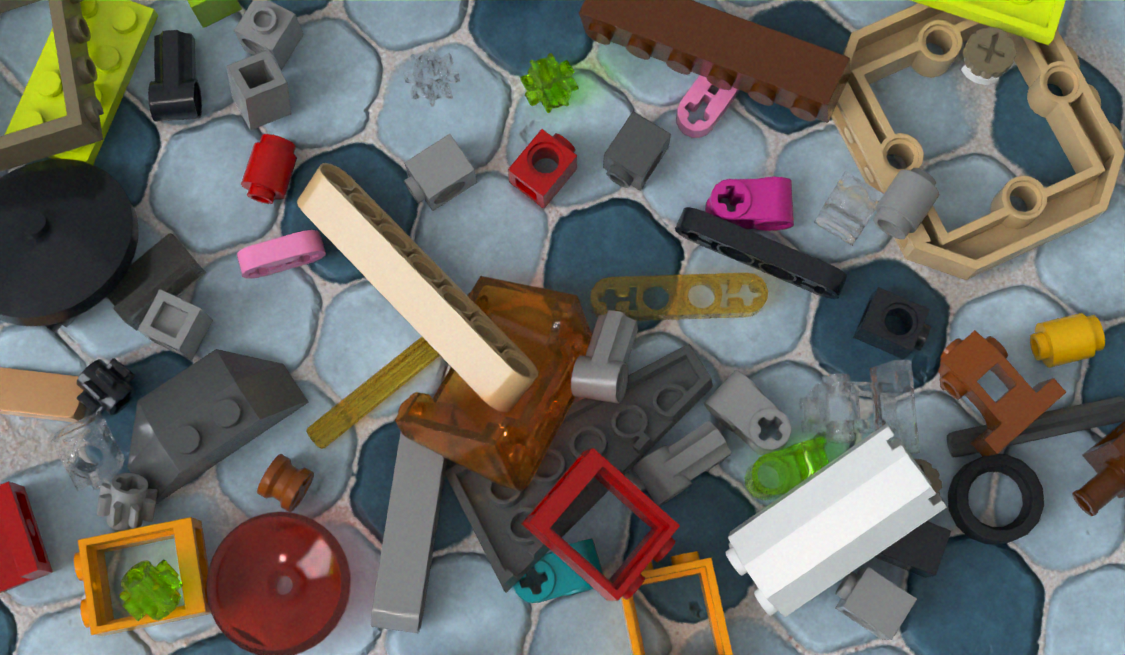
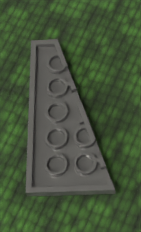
(620, 432)

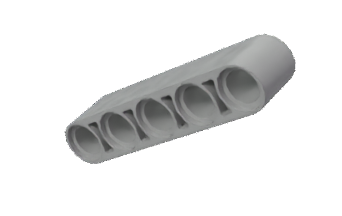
(408, 538)

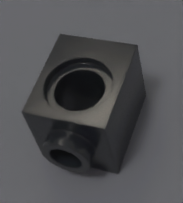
(875, 333)

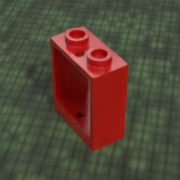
(653, 546)

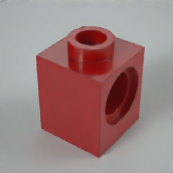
(543, 186)

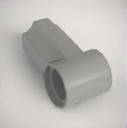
(604, 368)
(673, 468)

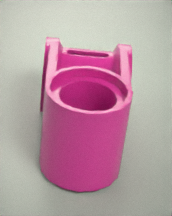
(759, 203)

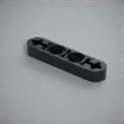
(761, 253)

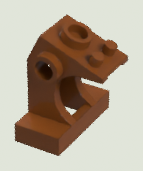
(966, 362)

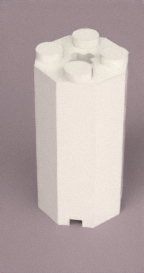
(833, 522)

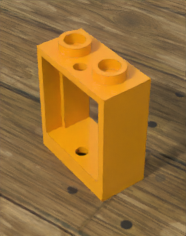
(683, 566)
(92, 569)

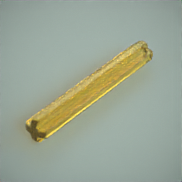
(371, 393)

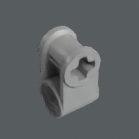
(742, 409)

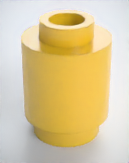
(1067, 339)

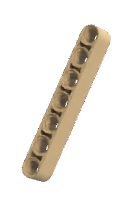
(417, 288)

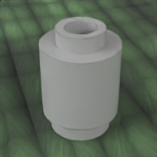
(906, 203)

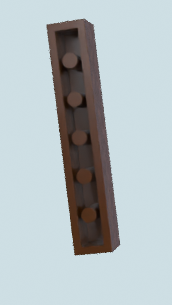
(724, 51)

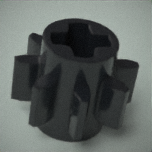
(106, 387)

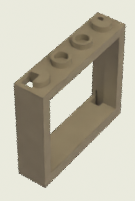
(77, 76)

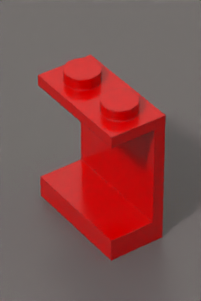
(21, 545)

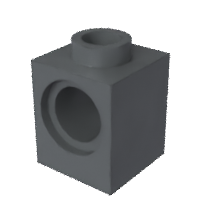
(635, 152)

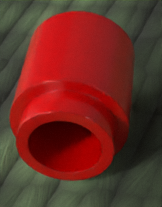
(269, 169)

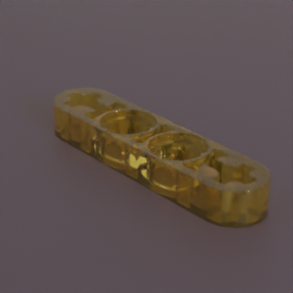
(677, 289)

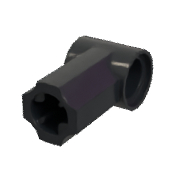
(175, 89)

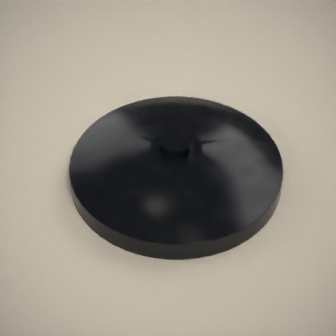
(61, 240)

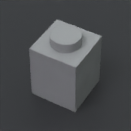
(259, 89)

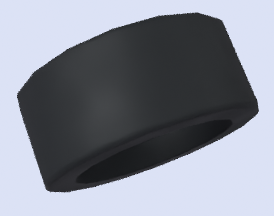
(1031, 497)

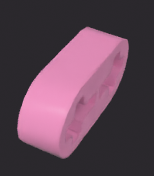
(714, 111)
(281, 254)

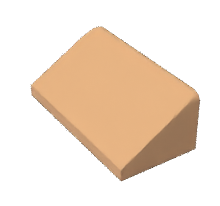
(40, 395)

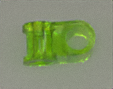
(792, 466)

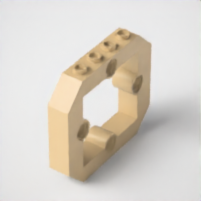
(1005, 233)

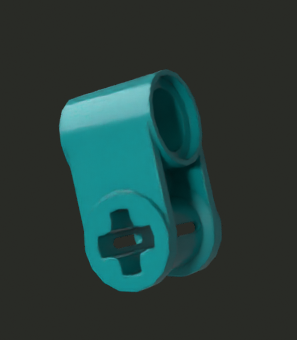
(561, 577)

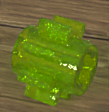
(549, 83)
(150, 590)

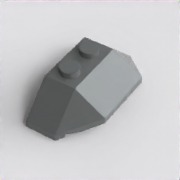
(207, 416)

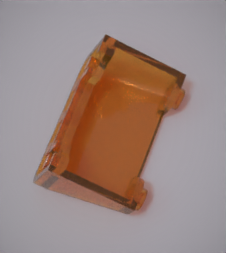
(511, 444)

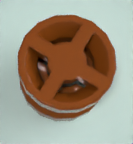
(285, 483)

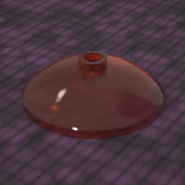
(246, 577)

